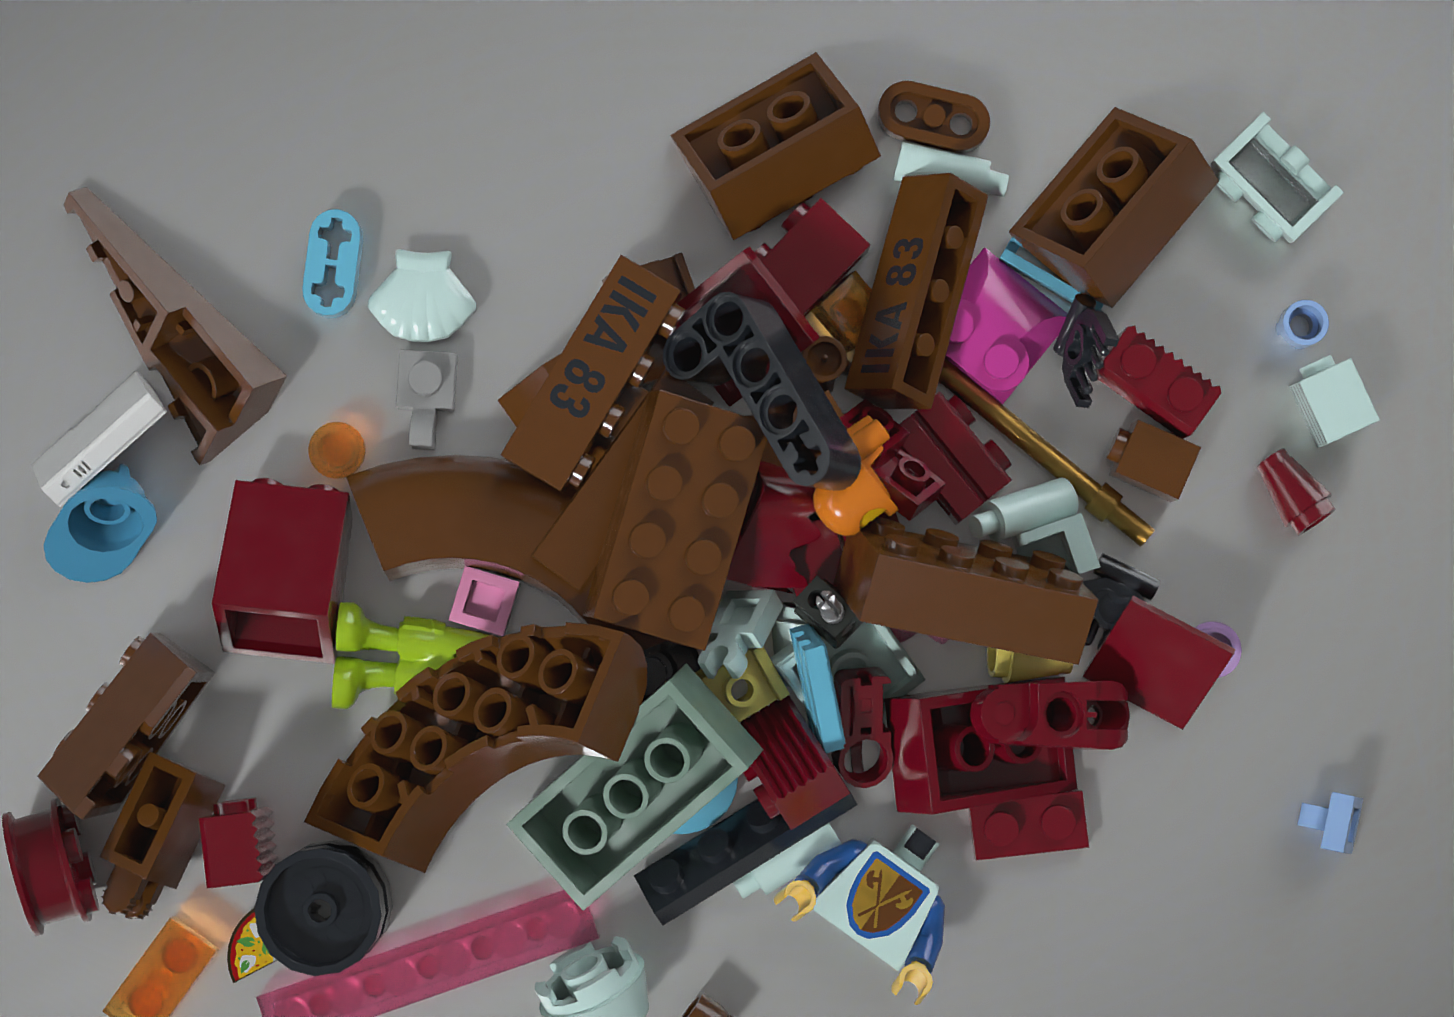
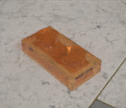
(163, 973)

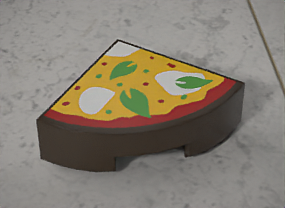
(246, 950)

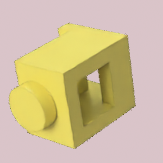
(762, 682)

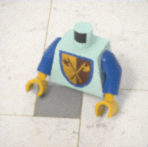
(879, 902)

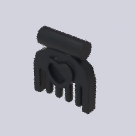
(1082, 344)
(1114, 591)

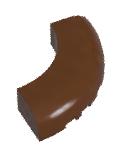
(471, 515)
(475, 724)

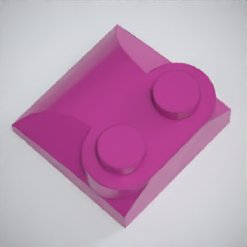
(1001, 326)

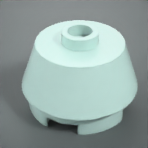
(596, 983)

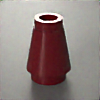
(1295, 492)

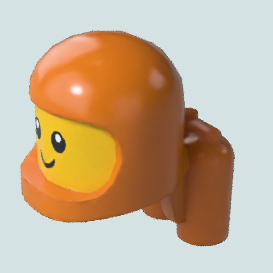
(867, 497)

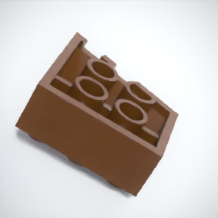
(123, 723)

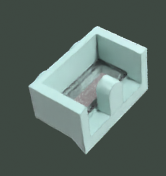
(1273, 181)

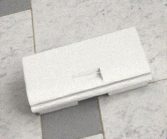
(98, 439)

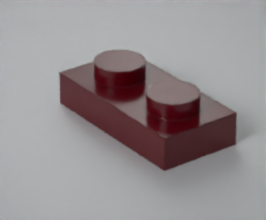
(1029, 826)

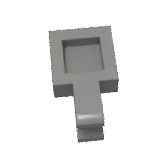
(426, 386)

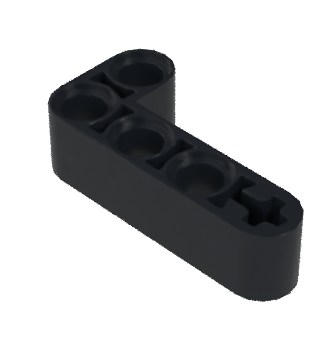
(815, 446)

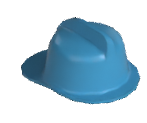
(100, 528)

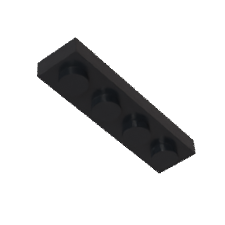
(724, 856)

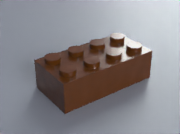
(676, 519)
(965, 591)

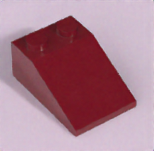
(950, 767)

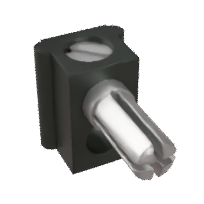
(833, 619)

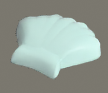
(422, 298)

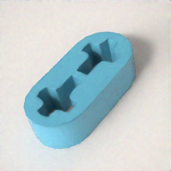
(319, 262)

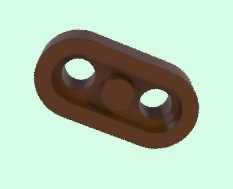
(934, 111)

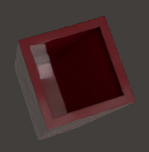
(283, 570)

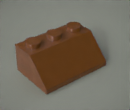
(776, 145)
(1115, 205)

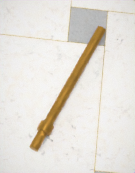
(1101, 501)

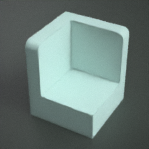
(1064, 538)

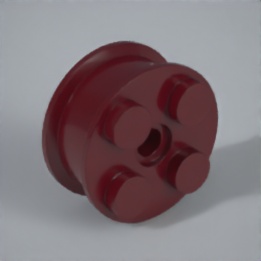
(49, 866)

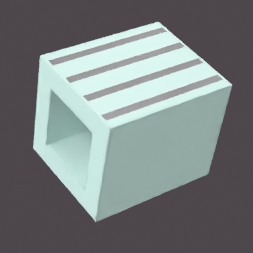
(1333, 400)

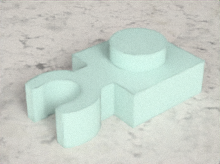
(739, 624)

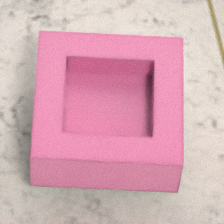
(484, 601)

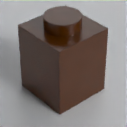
(1152, 459)

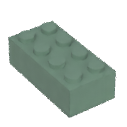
(613, 814)

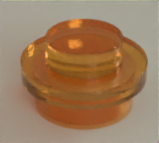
(337, 450)

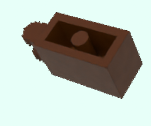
(156, 834)

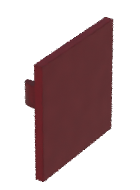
(1159, 661)

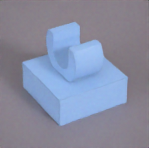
(1337, 821)

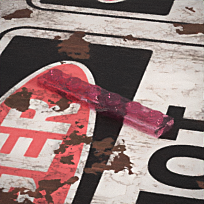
(439, 961)

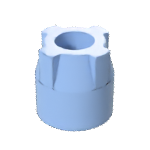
(1316, 318)

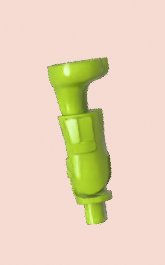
(417, 640)

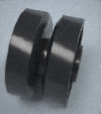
(290, 918)

